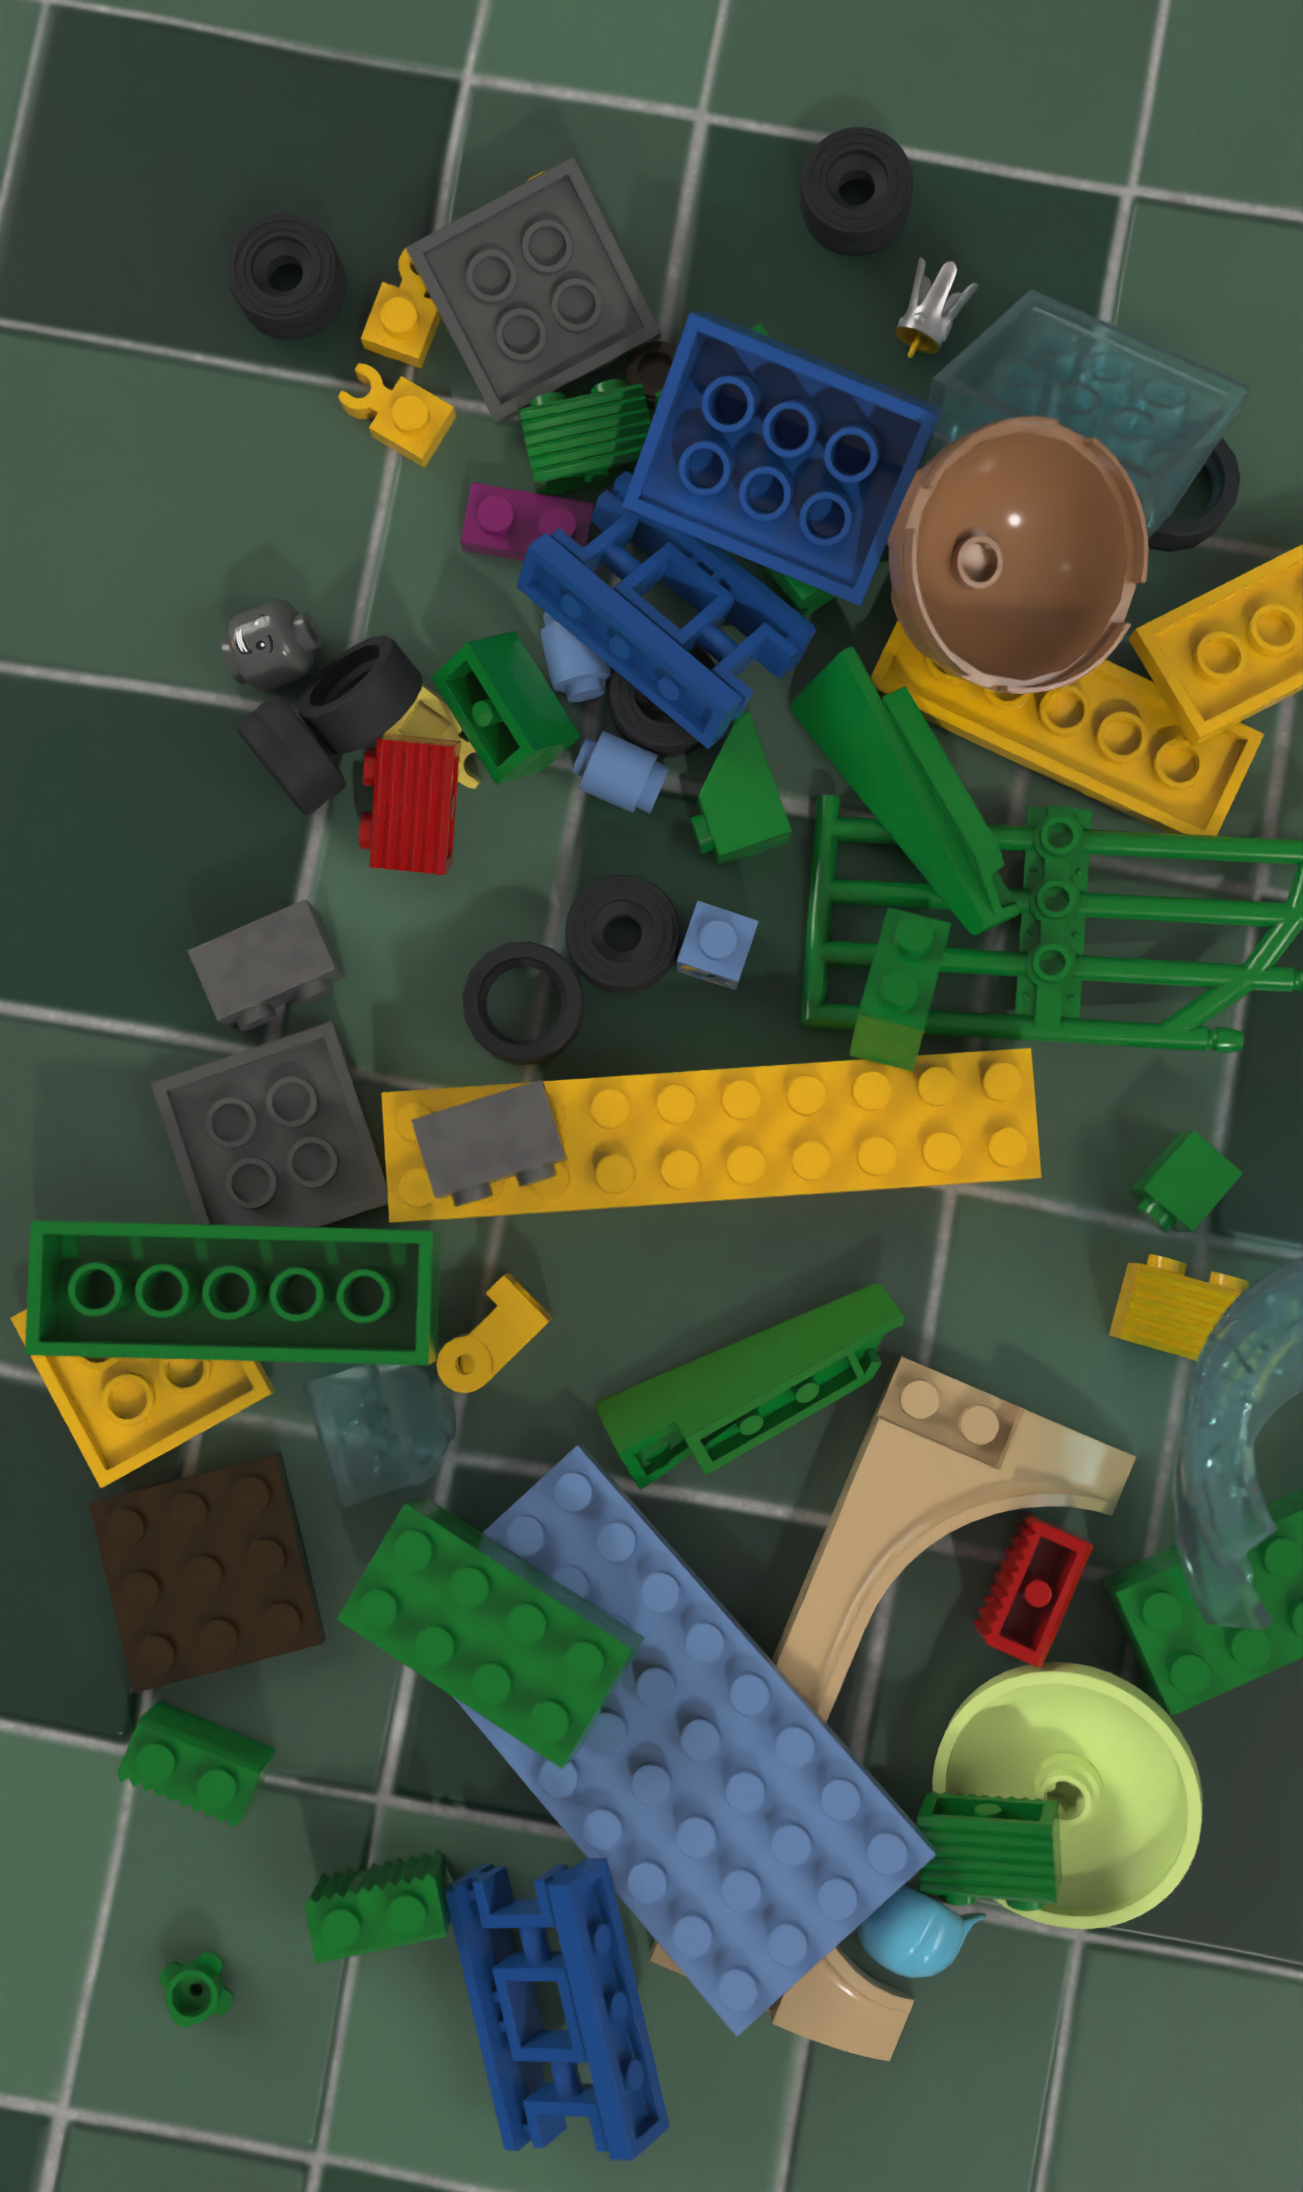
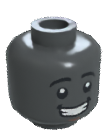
(271, 645)

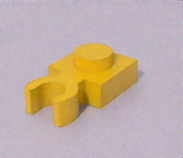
(402, 319)
(404, 418)

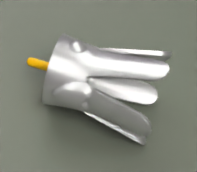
(928, 315)

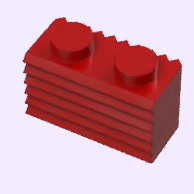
(411, 803)
(1032, 1588)

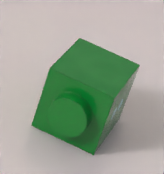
(1184, 1183)

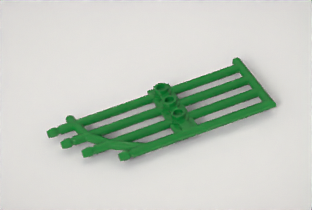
(1053, 932)

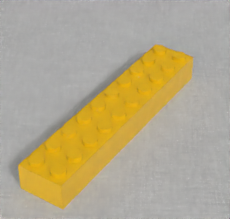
(748, 1134)

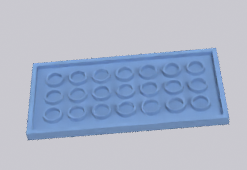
(708, 1773)

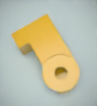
(478, 1356)

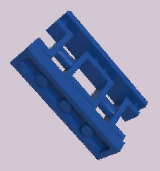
(643, 641)
(596, 1997)

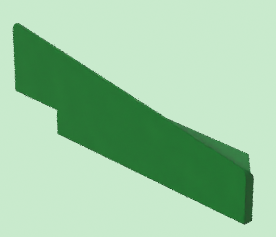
(908, 786)
(749, 1388)

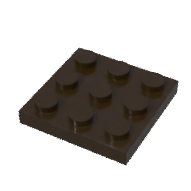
(207, 1572)

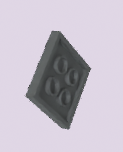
(534, 290)
(274, 1135)

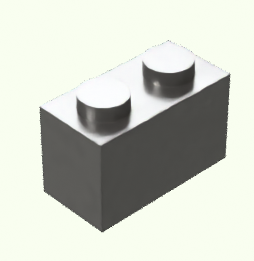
(267, 966)
(490, 1142)

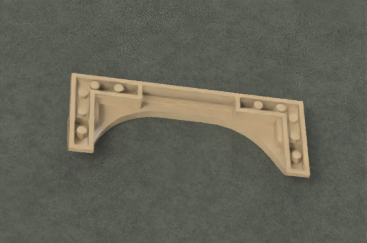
(925, 1468)

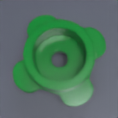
(191, 2008)

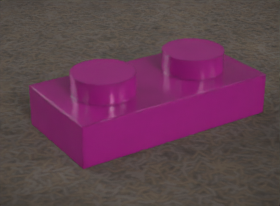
(509, 520)

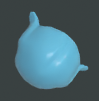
(914, 1934)

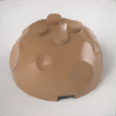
(1018, 556)

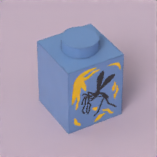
(716, 945)

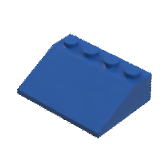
(780, 456)

